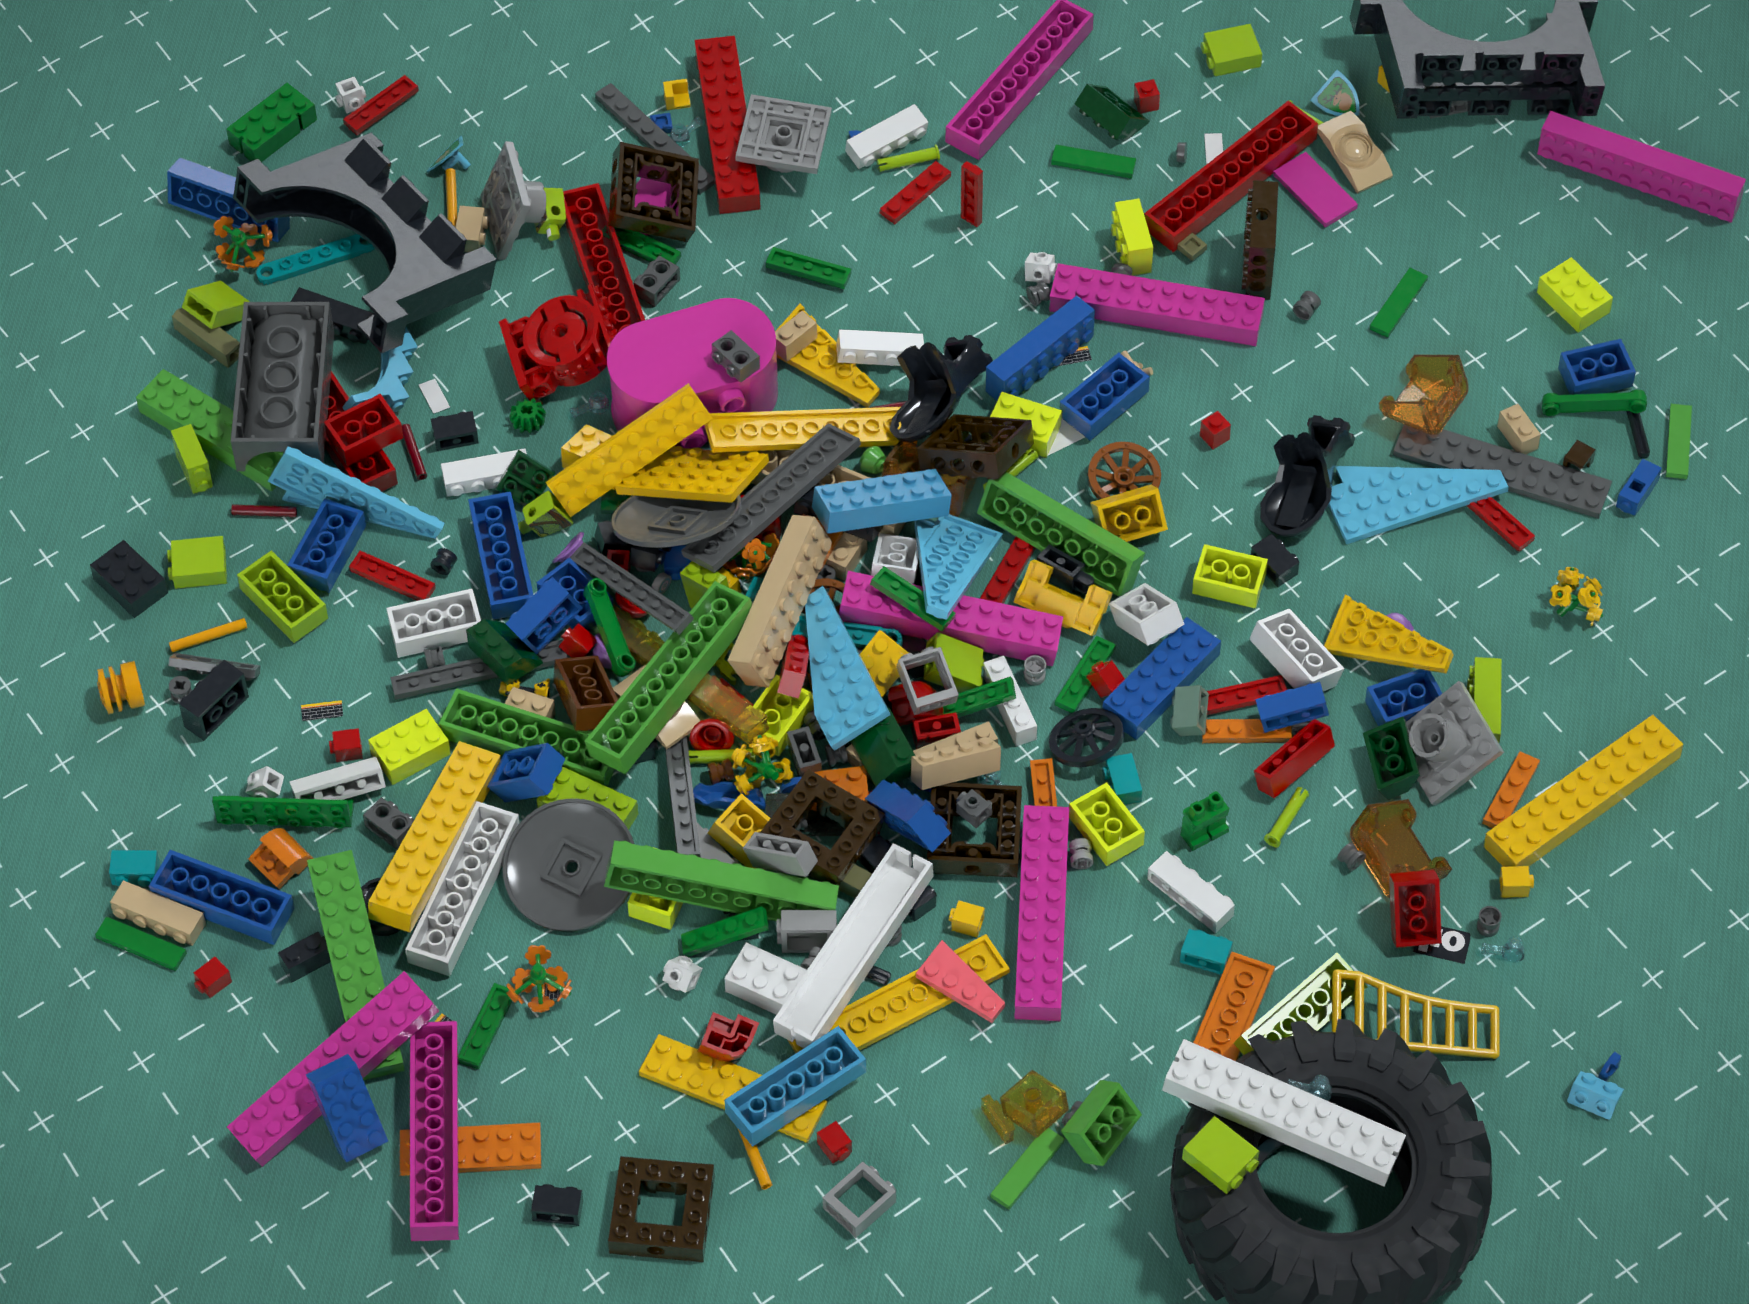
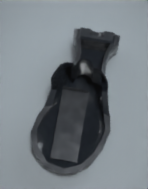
(936, 384)
(1304, 476)

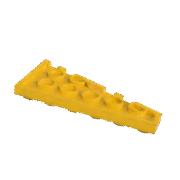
(821, 363)
(1377, 638)

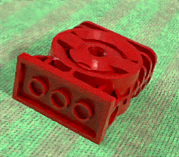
(561, 332)

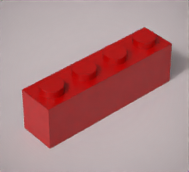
(794, 666)
(1294, 758)

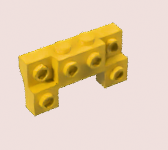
(1076, 612)

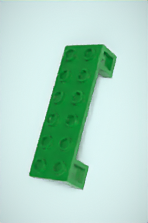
(283, 811)

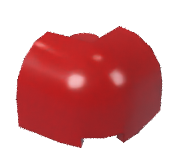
(900, 704)
(727, 1038)

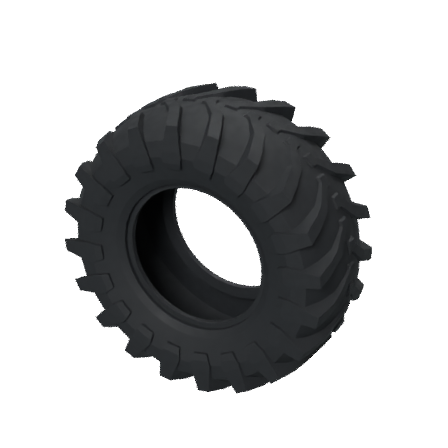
(1410, 1257)

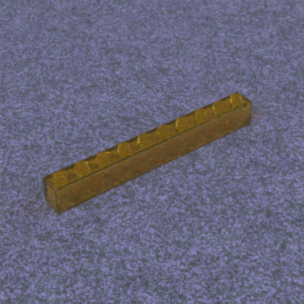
(708, 695)

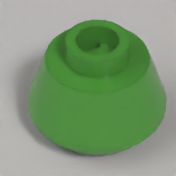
(872, 460)

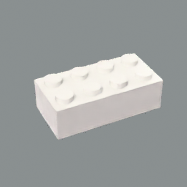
(432, 622)
(1295, 651)

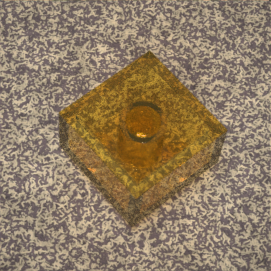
(1034, 1103)

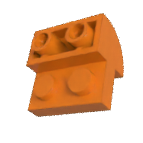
(279, 857)

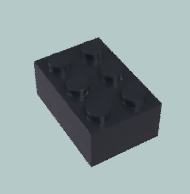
(129, 578)
(213, 700)

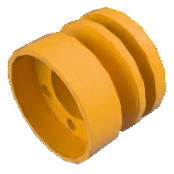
(120, 687)

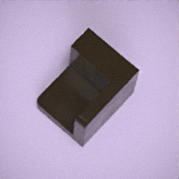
(1579, 455)

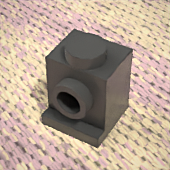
(973, 808)

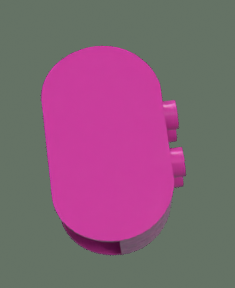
(675, 349)

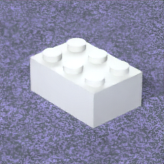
(897, 555)
(1146, 614)
(762, 978)

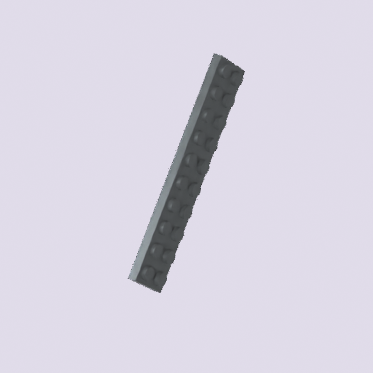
(1522, 472)
(775, 495)

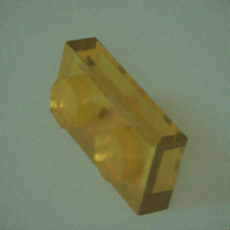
(993, 1111)

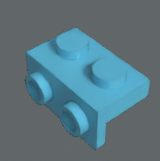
(1595, 1095)

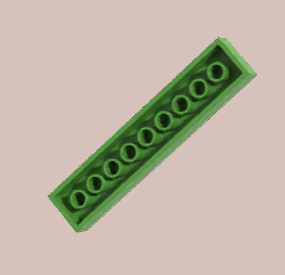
(668, 678)
(713, 882)
(349, 940)

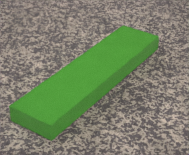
(1678, 441)
(1027, 1168)

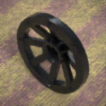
(1084, 734)

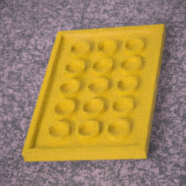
(695, 475)

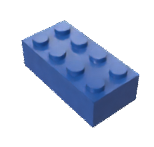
(1104, 396)
(327, 544)
(909, 815)
(347, 1107)

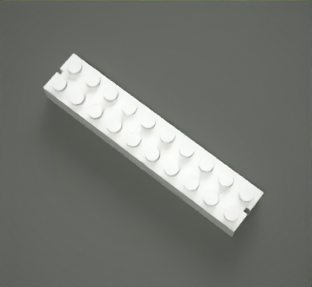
(853, 947)
(1283, 1112)

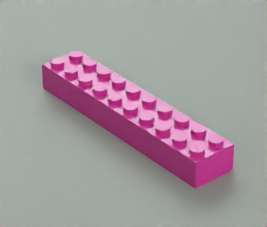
(1019, 78)
(1641, 166)
(1160, 304)
(979, 622)
(1042, 913)
(365, 1037)
(434, 1132)

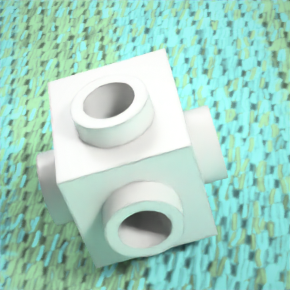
(350, 94)
(1040, 267)
(264, 783)
(681, 974)

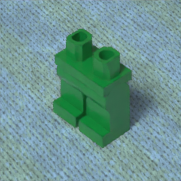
(1204, 821)

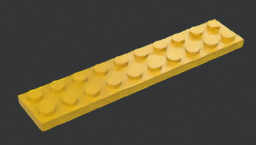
(793, 428)
(910, 998)

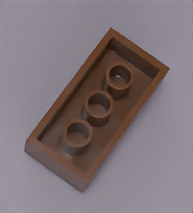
(584, 690)

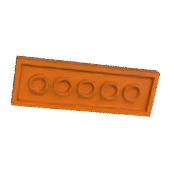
(1234, 1004)
(489, 1148)

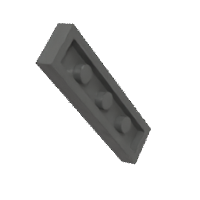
(204, 665)

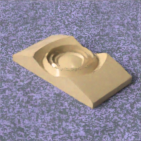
(1355, 151)
(679, 724)

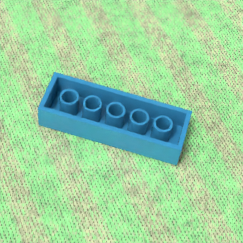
(881, 501)
(795, 1086)

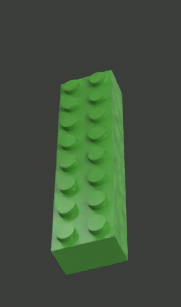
(178, 404)
(1045, 522)
(505, 728)

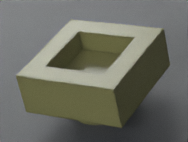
(1192, 246)

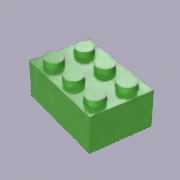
(1101, 1122)

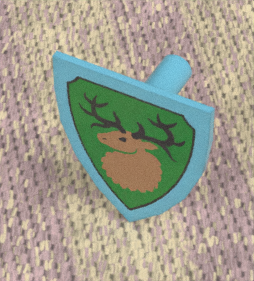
(1337, 96)
(456, 157)

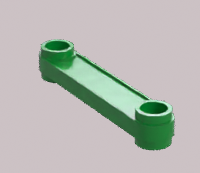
(1633, 401)
(609, 627)

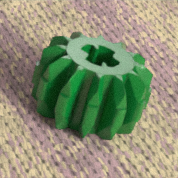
(527, 415)

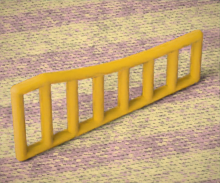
(1427, 1003)

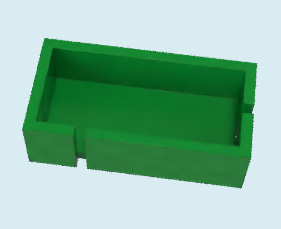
(271, 123)

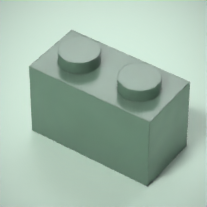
(1190, 710)

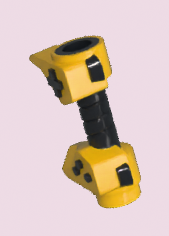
(541, 689)

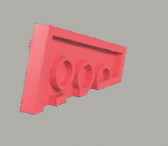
(956, 980)

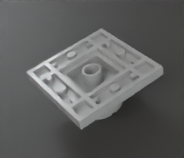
(783, 134)
(510, 200)
(1450, 742)

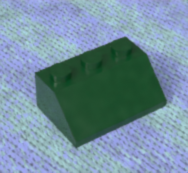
(1110, 112)
(501, 650)
(884, 751)
(1392, 758)

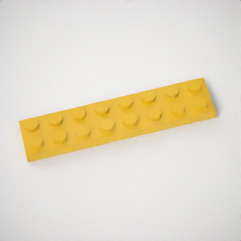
(629, 450)
(712, 1080)

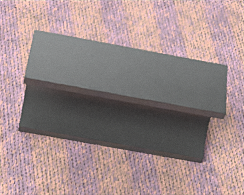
(282, 379)

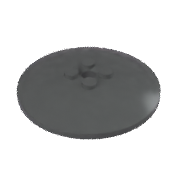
(671, 521)
(539, 857)

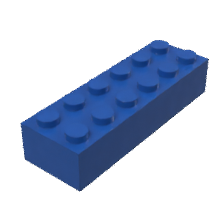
(211, 195)
(1041, 349)
(500, 553)
(1153, 683)
(224, 896)

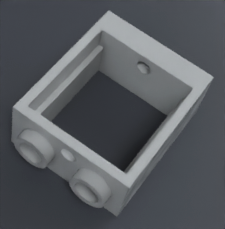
(934, 700)
(805, 929)
(844, 1215)

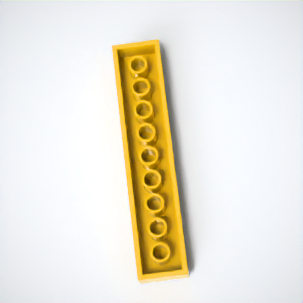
(1584, 794)
(432, 837)

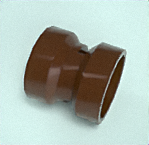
(718, 772)

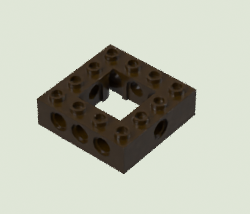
(680, 171)
(1260, 239)
(969, 440)
(853, 814)
(979, 858)
(659, 1240)

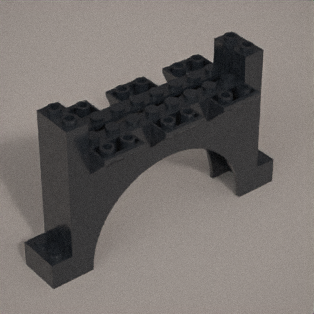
(1434, 68)
(355, 191)

